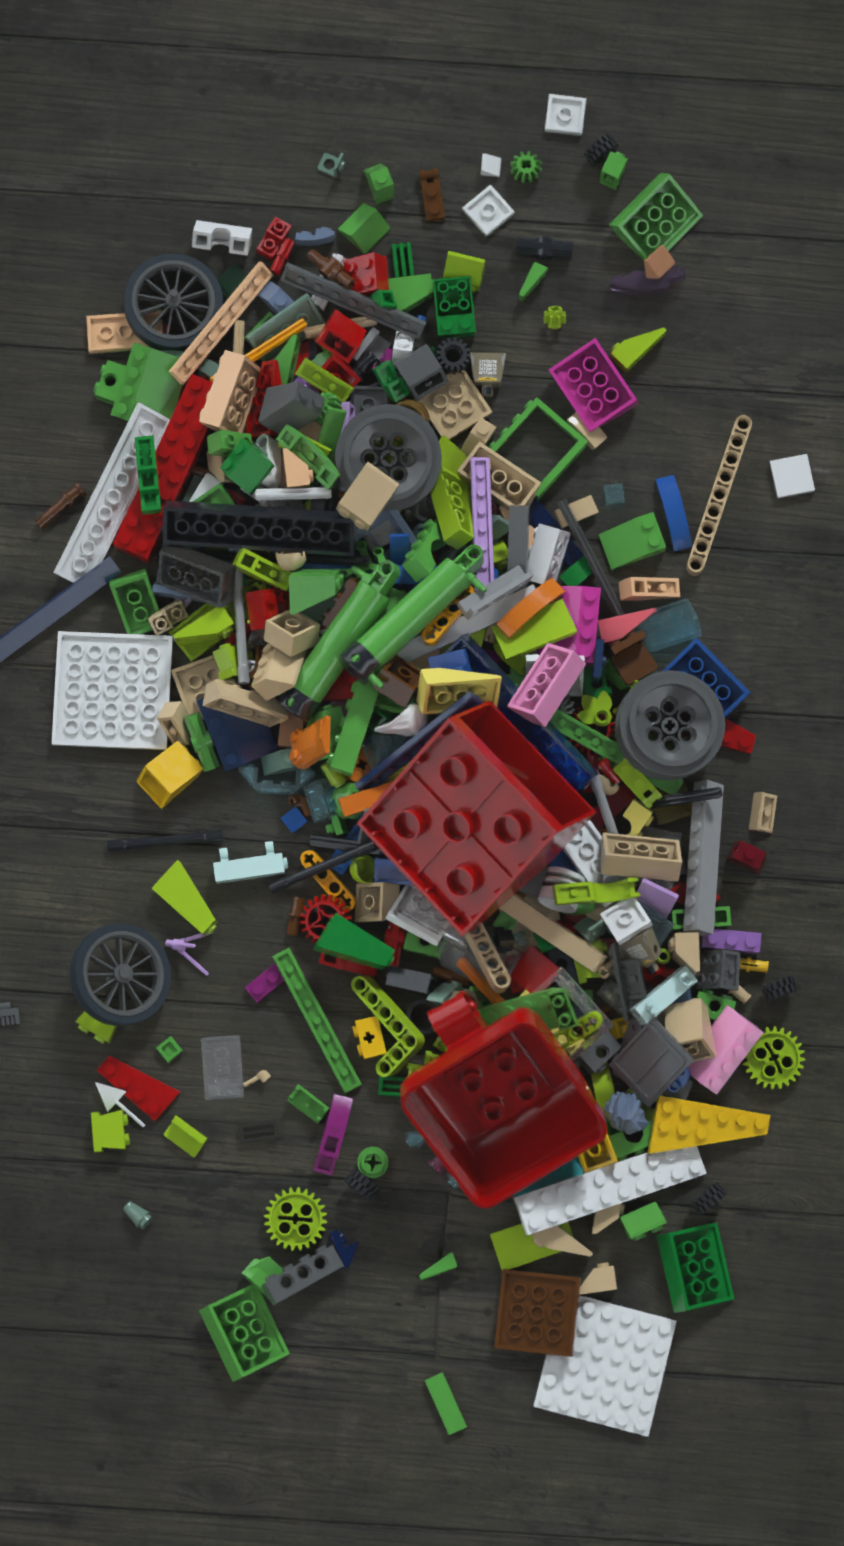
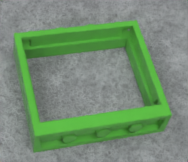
(517, 421)

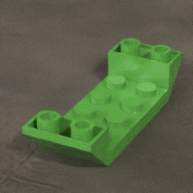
(551, 1005)

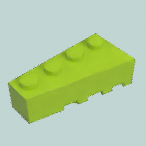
(453, 508)

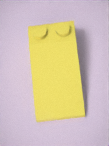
(443, 687)

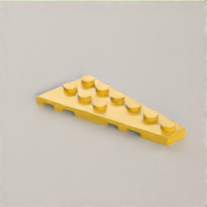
(690, 1124)

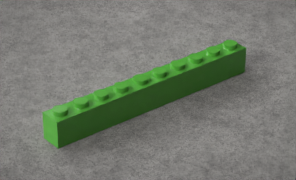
(358, 714)

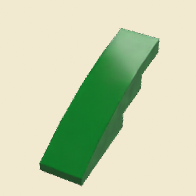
(147, 475)

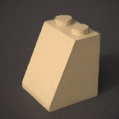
(367, 496)
(691, 1027)

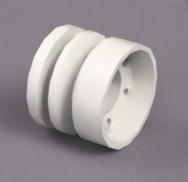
(556, 876)

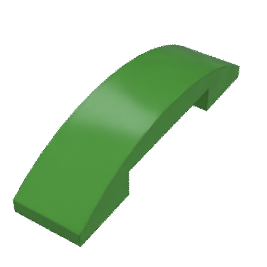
(310, 454)

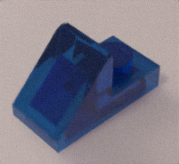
(346, 1253)

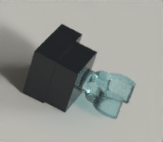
(505, 939)

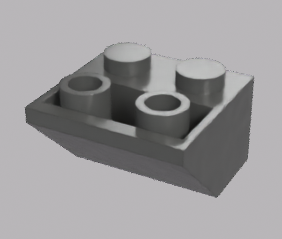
(421, 372)

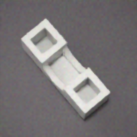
(209, 234)

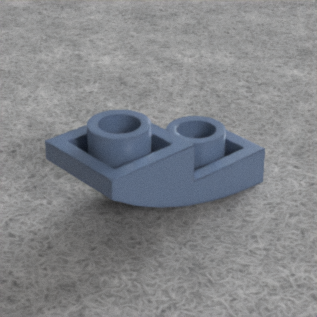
(321, 237)

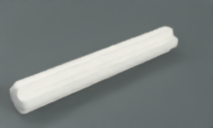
(293, 493)

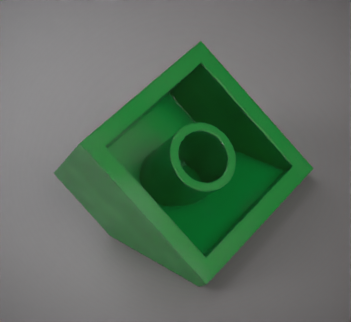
(247, 466)

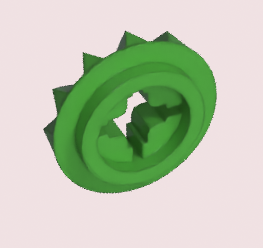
(366, 1155)

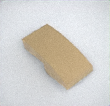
(594, 438)
(582, 509)
(167, 616)

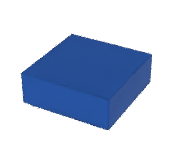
(294, 820)

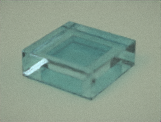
(614, 494)

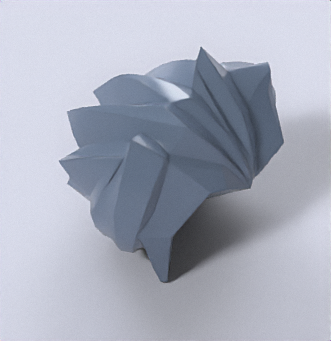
(625, 1113)

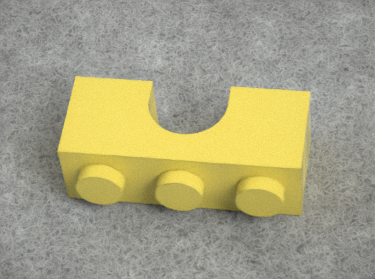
(638, 816)

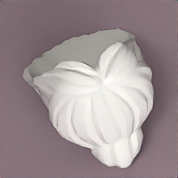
(406, 724)

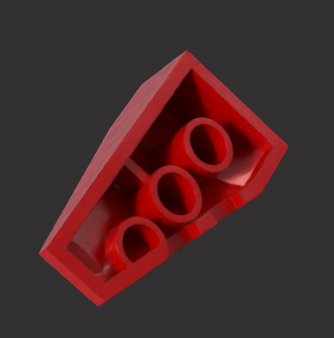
(268, 377)

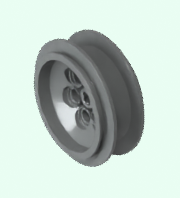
(391, 422)
(685, 695)

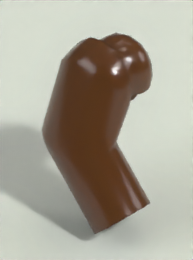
(301, 802)

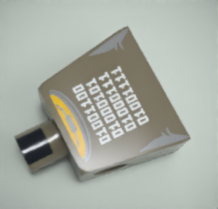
(487, 371)
(644, 947)

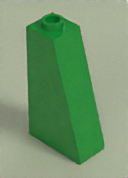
(353, 944)

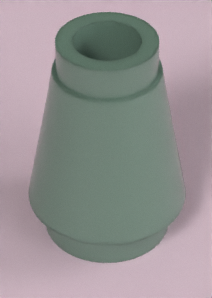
(138, 1215)

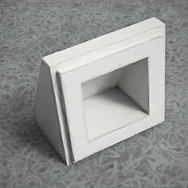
(490, 165)

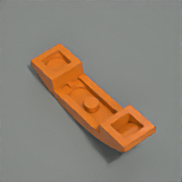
(529, 607)

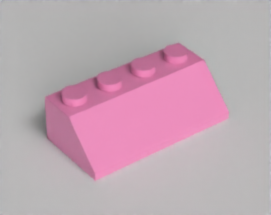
(546, 684)
(732, 1040)

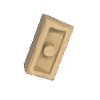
(763, 812)

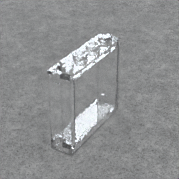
(582, 1000)

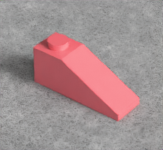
(620, 626)

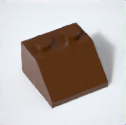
(399, 681)

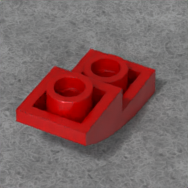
(273, 238)

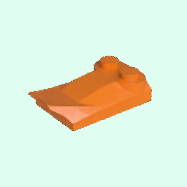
(310, 743)

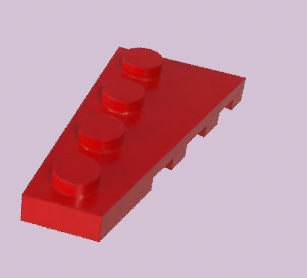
(734, 737)

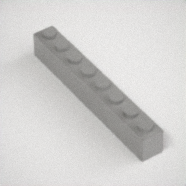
(703, 863)

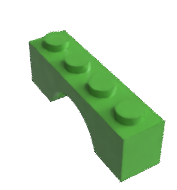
(419, 559)

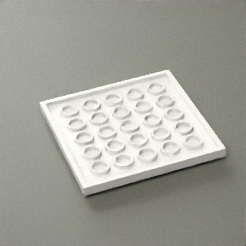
(111, 690)
(612, 1369)

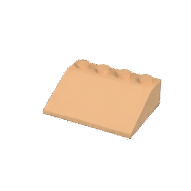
(231, 393)

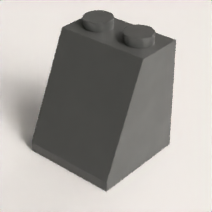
(290, 405)

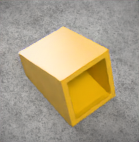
(169, 774)

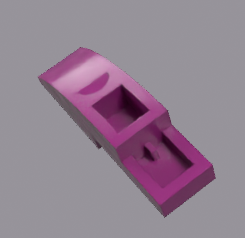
(333, 1134)

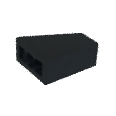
(412, 981)

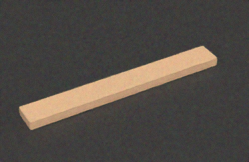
(221, 323)

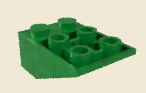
(454, 307)

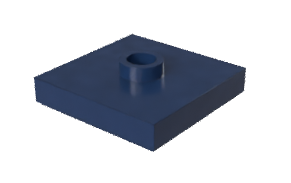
(599, 661)

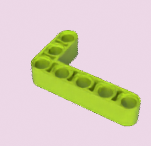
(391, 1023)

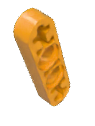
(451, 616)
(330, 878)

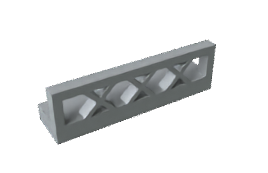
(495, 592)

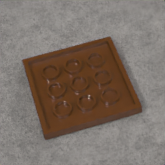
(537, 1313)

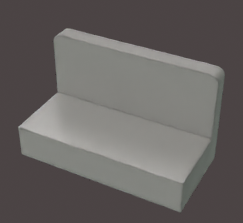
(374, 343)

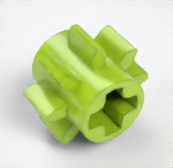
(554, 317)

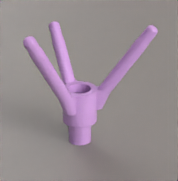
(180, 946)

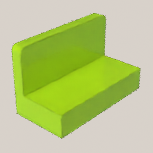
(185, 1136)

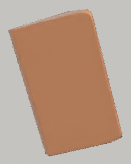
(658, 263)

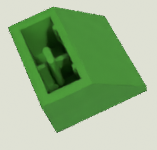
(643, 1220)

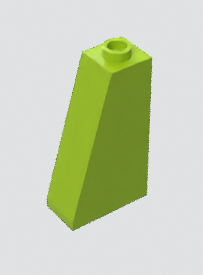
(182, 895)

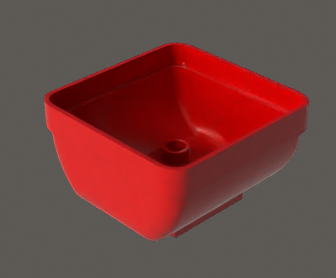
(500, 1101)

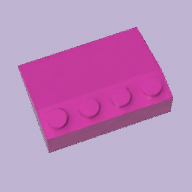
(593, 385)
(583, 608)

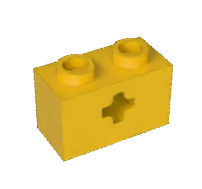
(372, 1026)

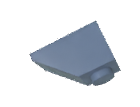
(274, 297)

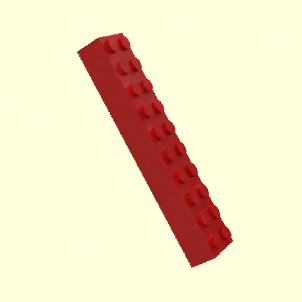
(175, 461)

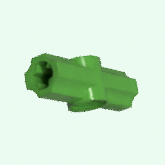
(201, 741)

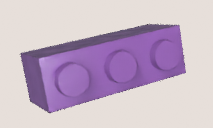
(732, 940)

